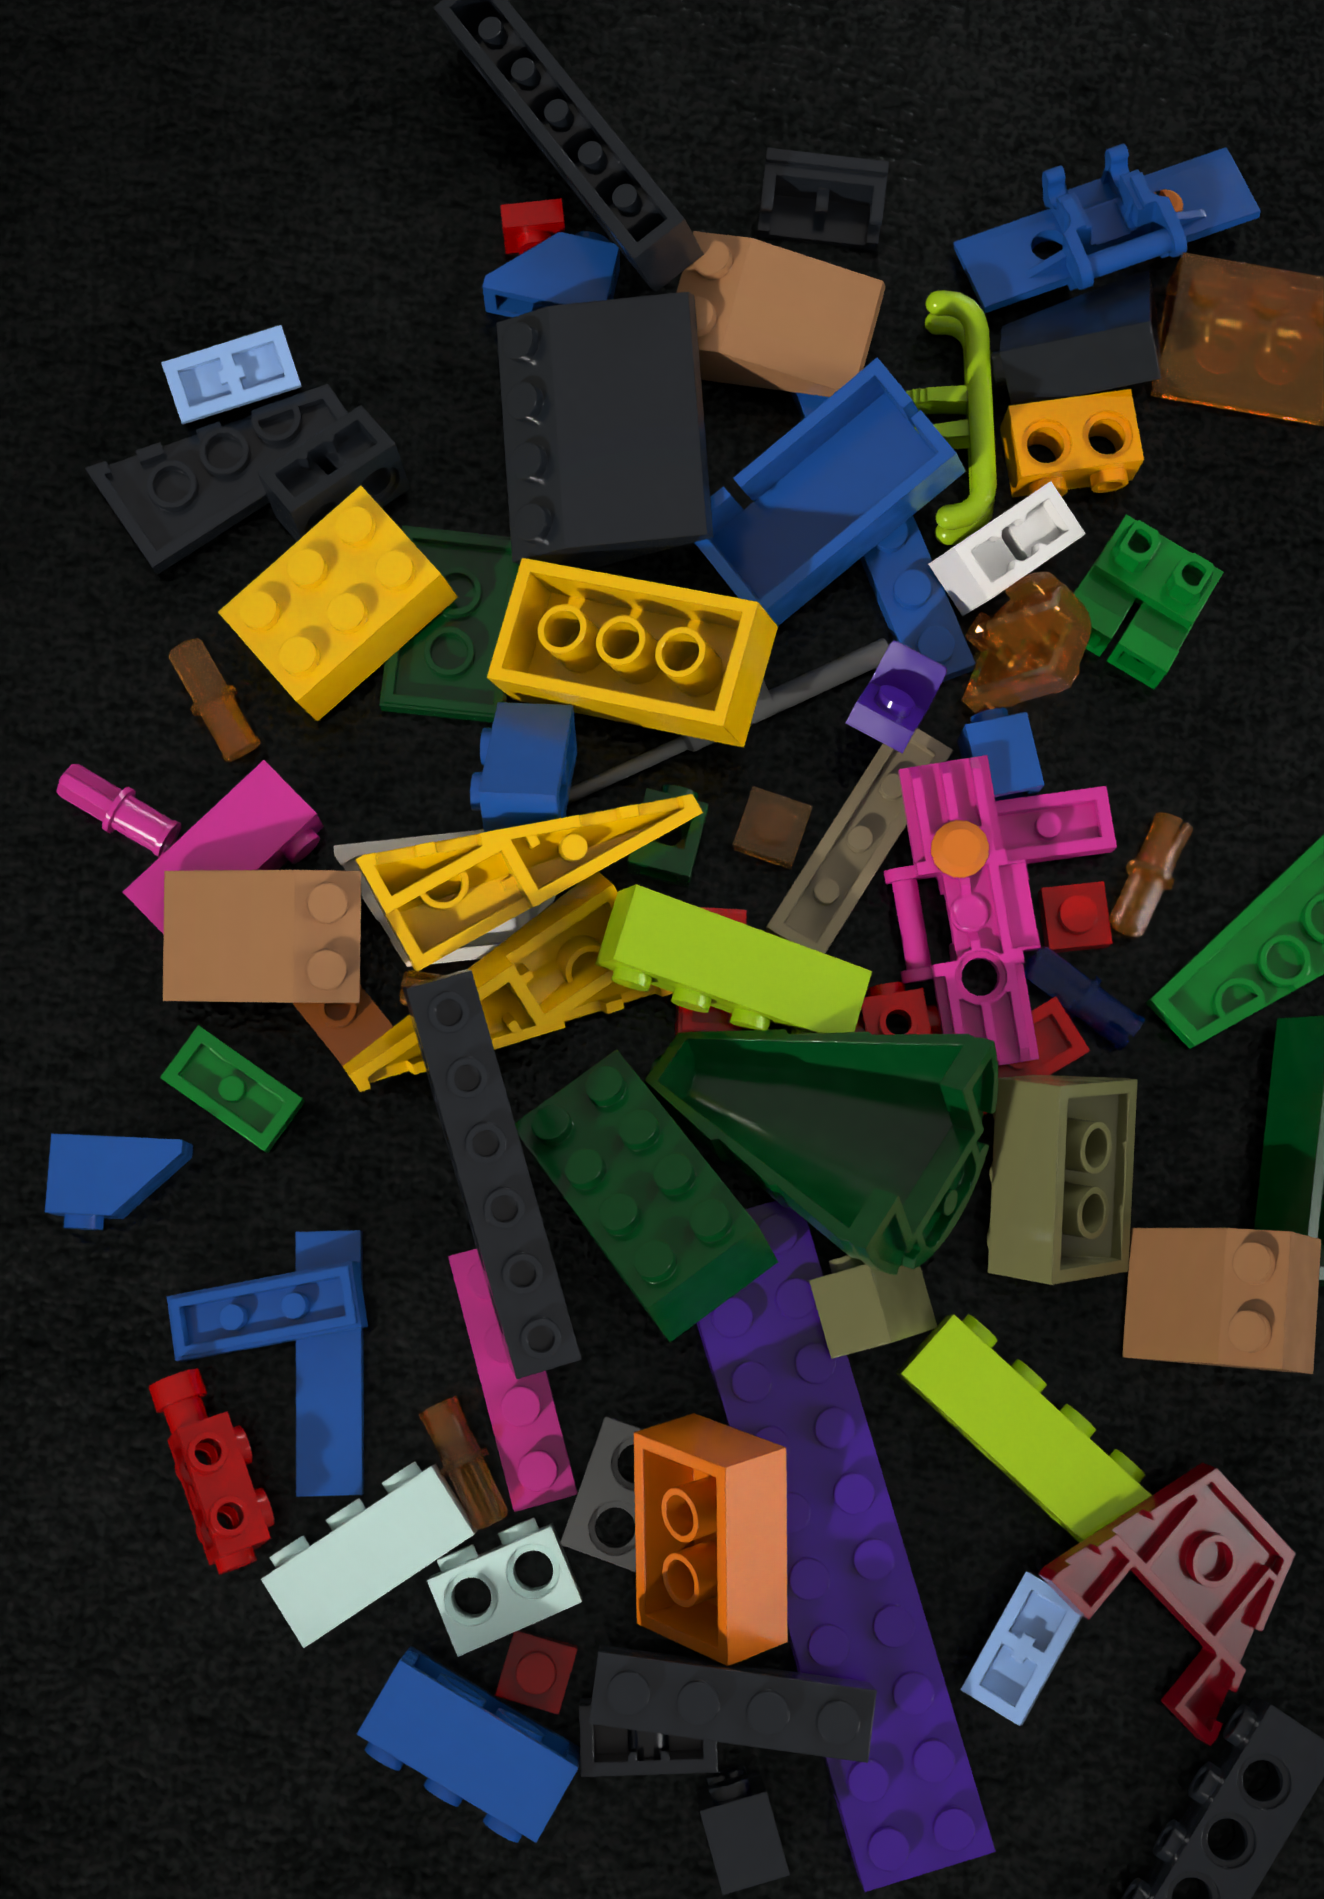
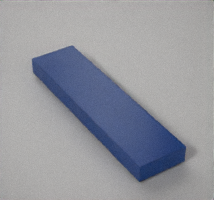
(330, 1385)

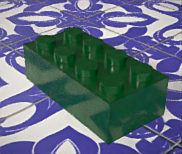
(645, 1195)

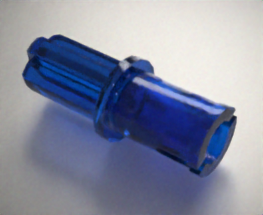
(1082, 997)

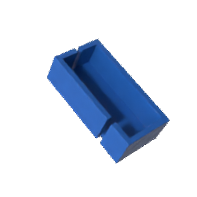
(828, 493)

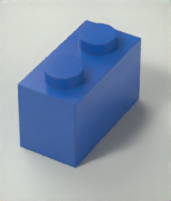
(526, 765)

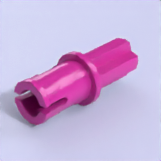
(118, 809)

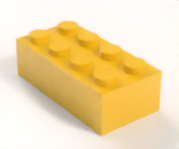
(633, 651)

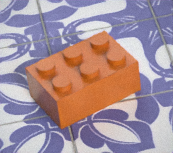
(711, 1537)

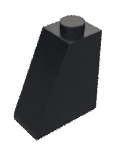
(1082, 344)

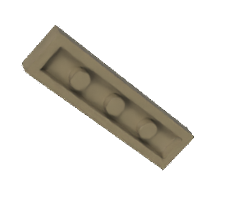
(852, 848)

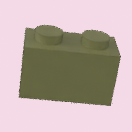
(870, 1307)

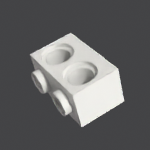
(1007, 549)

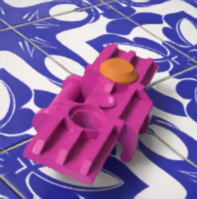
(987, 902)

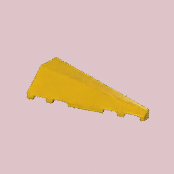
(468, 885)
(525, 983)

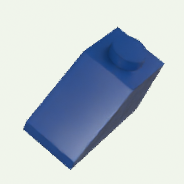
(554, 273)
(107, 1175)

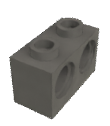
(600, 1490)

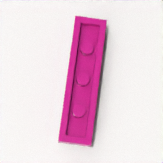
(519, 1409)

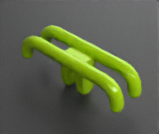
(963, 319)

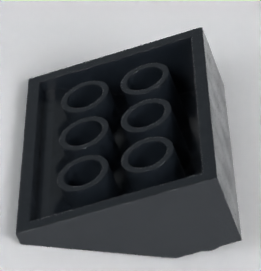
(604, 430)

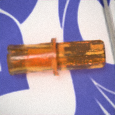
(213, 699)
(1150, 874)
(464, 1463)

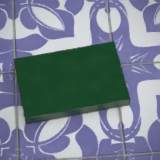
(449, 659)

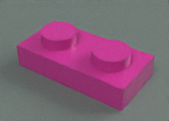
(1057, 825)

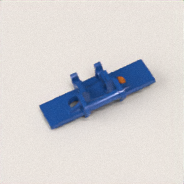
(1106, 225)

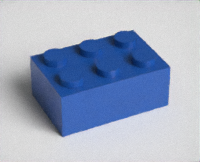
(470, 1746)

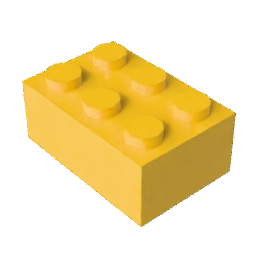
(338, 603)

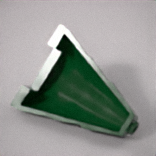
(842, 1127)

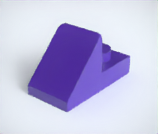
(897, 696)

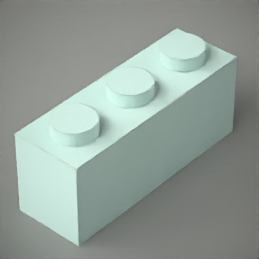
(367, 1552)

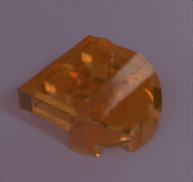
(1028, 644)

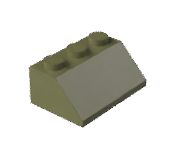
(1062, 1177)

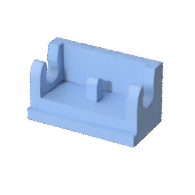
(231, 374)
(1022, 1650)

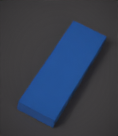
(267, 1311)

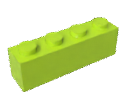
(728, 966)
(1020, 1430)

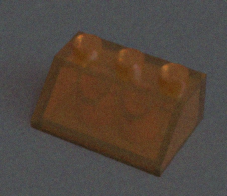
(1243, 339)

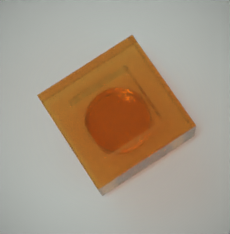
(771, 827)

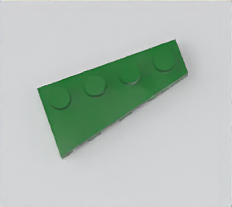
(1254, 959)

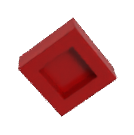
(530, 223)
(1075, 917)
(536, 1671)

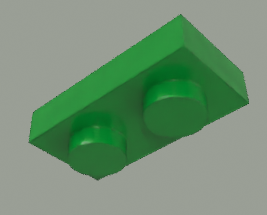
(233, 1089)

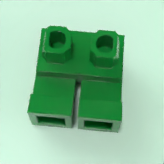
(1166, 585)

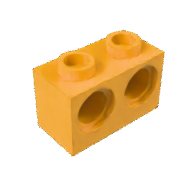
(1065, 430)

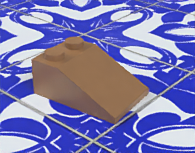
(779, 316)
(262, 936)
(1223, 1297)

